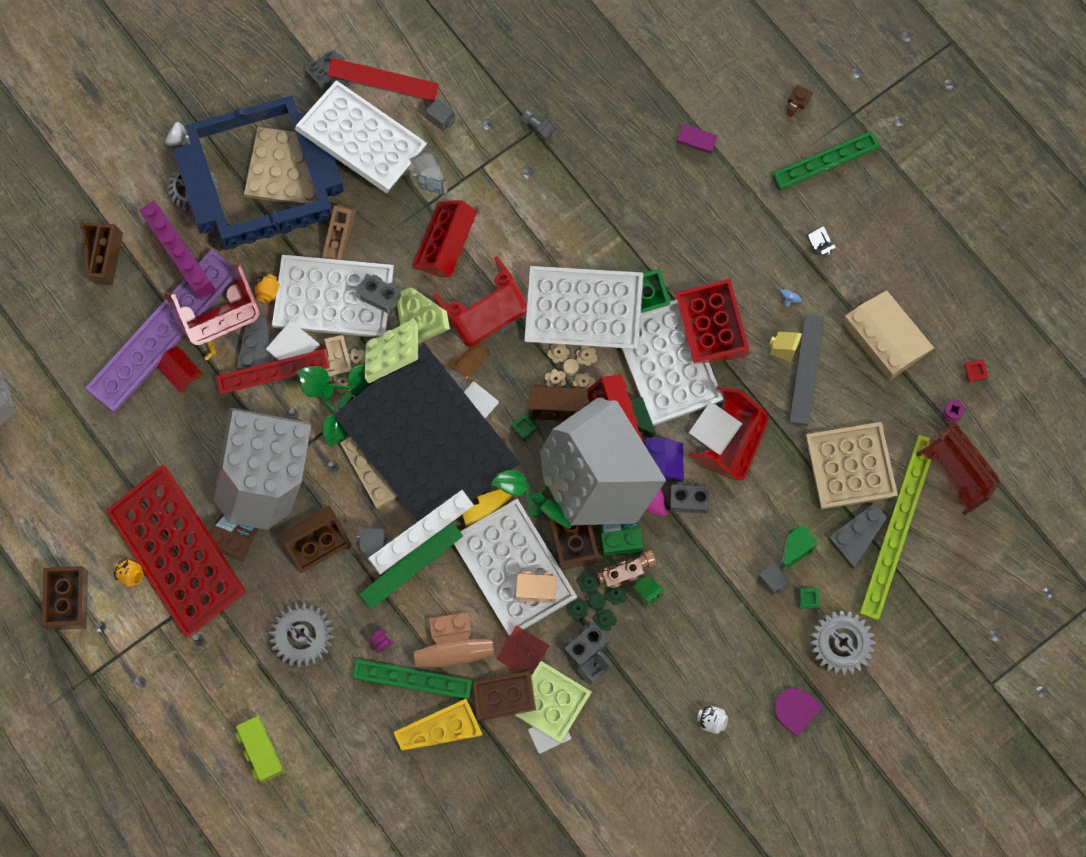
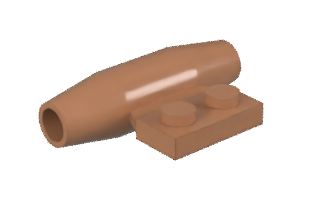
(452, 643)

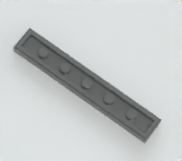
(806, 370)

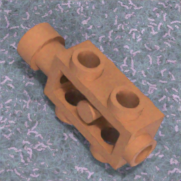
(622, 572)

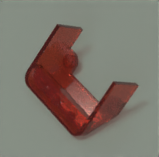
(963, 464)

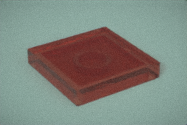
(522, 651)

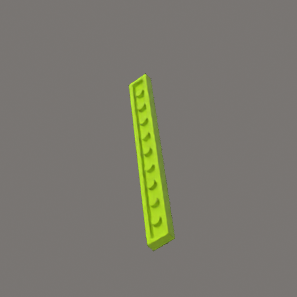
(896, 533)

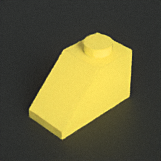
(784, 345)

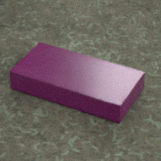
(697, 138)

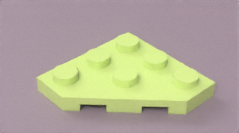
(429, 316)

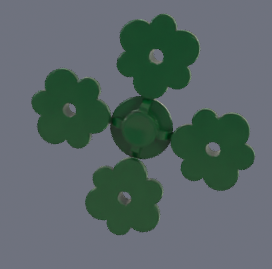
(596, 601)

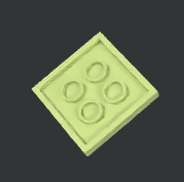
(391, 351)
(556, 701)

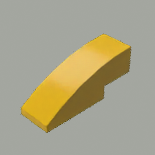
(487, 505)

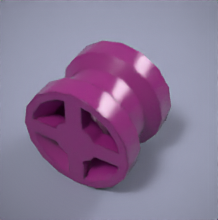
(950, 414)
(380, 641)

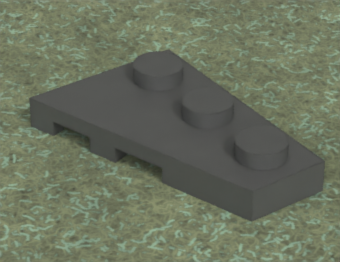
(254, 345)
(857, 534)

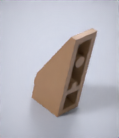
(339, 231)

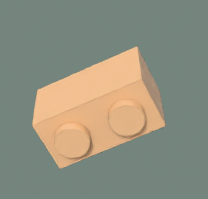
(536, 587)

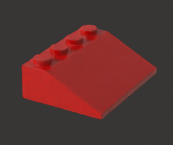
(712, 322)

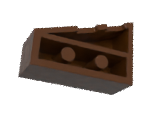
(101, 251)

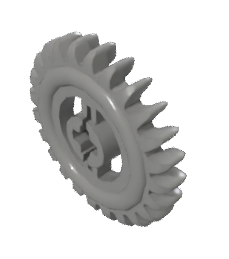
(286, 624)
(856, 657)

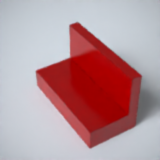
(178, 368)

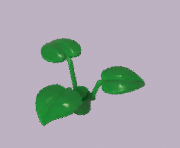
(315, 383)
(514, 484)

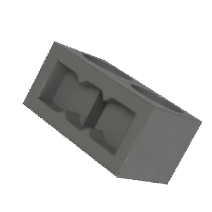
(375, 297)
(689, 504)
(590, 648)

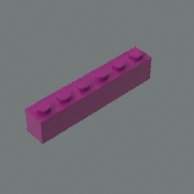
(177, 250)

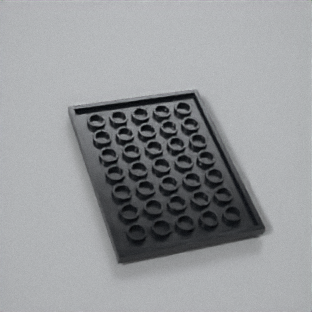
(425, 436)

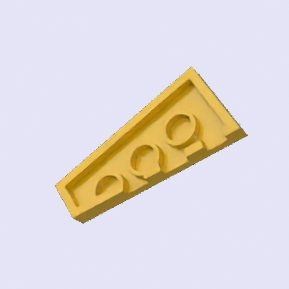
(444, 726)

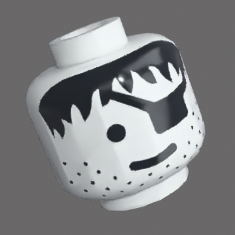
(712, 719)

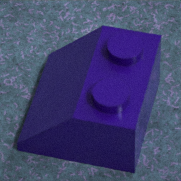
(667, 456)

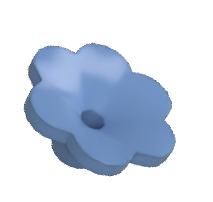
(789, 297)

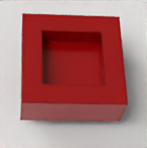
(976, 371)

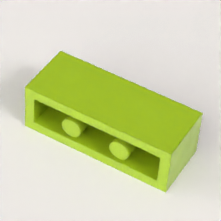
(259, 749)

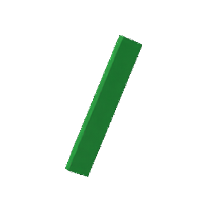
(825, 160)
(411, 565)
(412, 679)

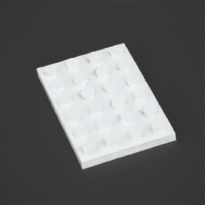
(360, 136)
(323, 296)
(584, 307)
(665, 368)
(501, 549)

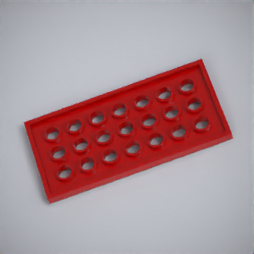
(187, 553)

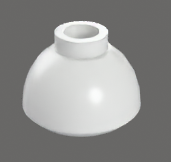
(177, 135)

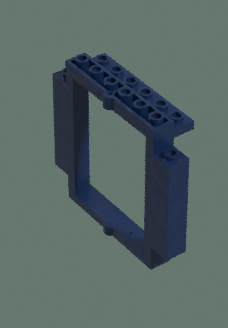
(203, 194)

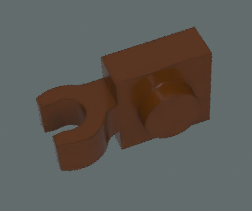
(798, 98)

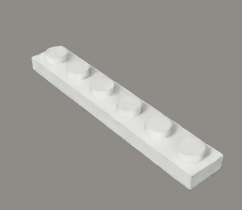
(420, 532)

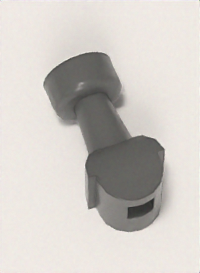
(543, 128)

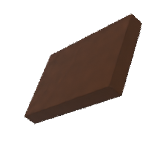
(504, 696)

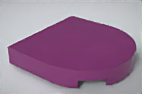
(796, 709)

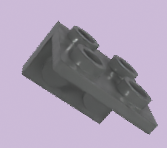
(319, 69)

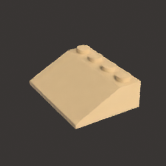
(887, 334)

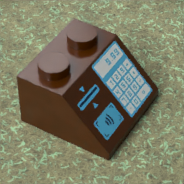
(232, 539)

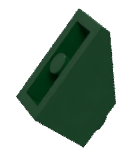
(643, 418)

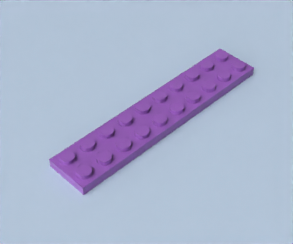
(155, 337)

